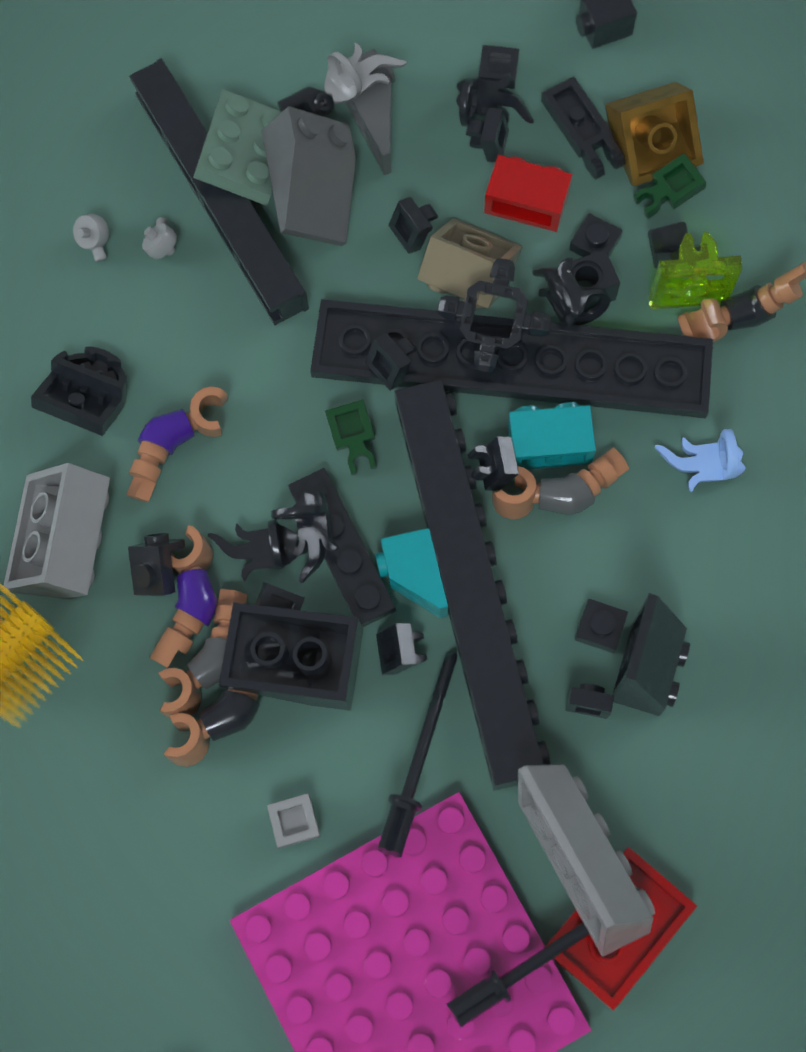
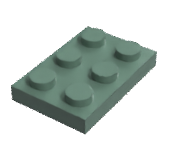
(235, 148)

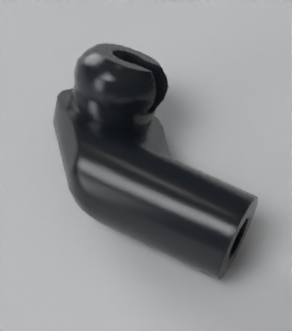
(309, 100)

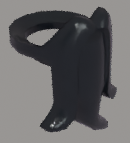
(480, 94)
(568, 298)
(313, 529)
(266, 548)

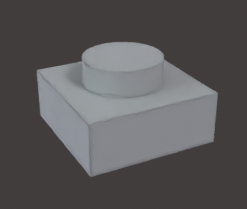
(293, 821)

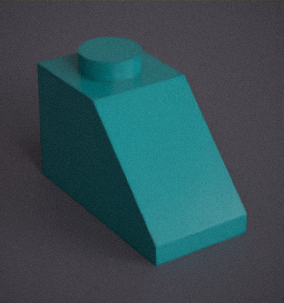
(413, 570)

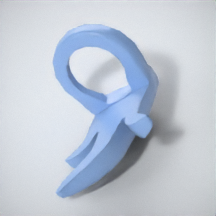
(710, 461)

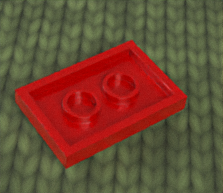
(617, 972)

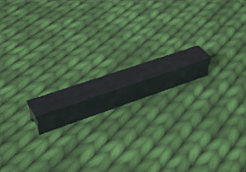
(230, 213)

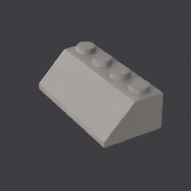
(583, 857)

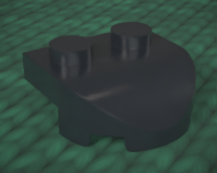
(84, 389)

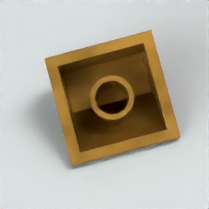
(655, 130)

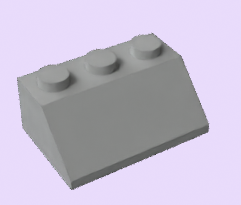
(57, 532)

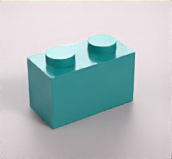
(552, 436)

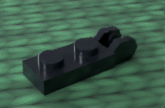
(582, 125)

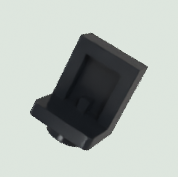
(666, 242)
(153, 564)

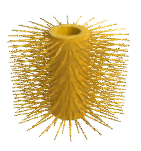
(19, 638)

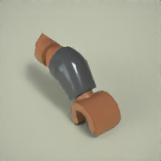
(561, 494)
(206, 665)

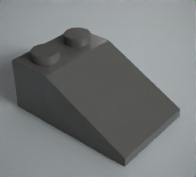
(311, 174)

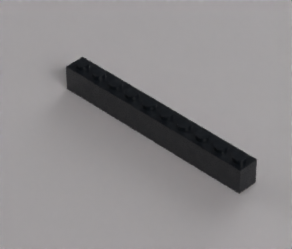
(471, 592)

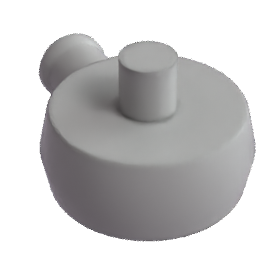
(92, 234)
(159, 239)

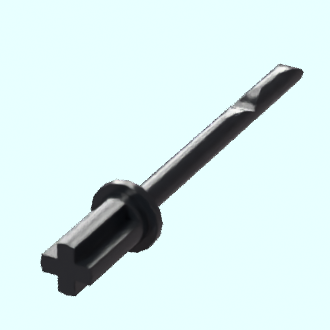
(404, 806)
(494, 988)

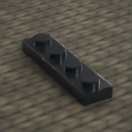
(351, 563)

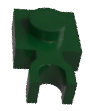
(673, 183)
(350, 430)

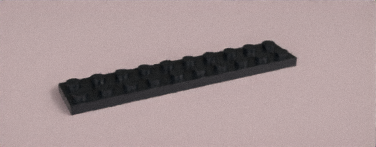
(565, 366)

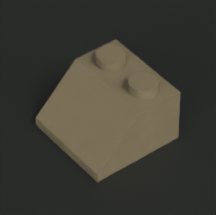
(462, 256)

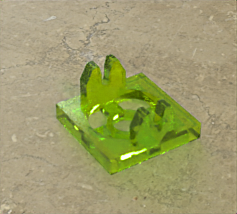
(696, 266)

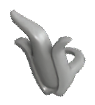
(354, 77)

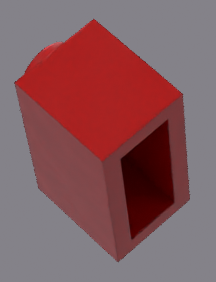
(527, 192)

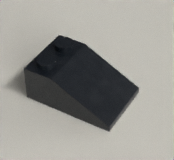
(292, 655)
(651, 659)

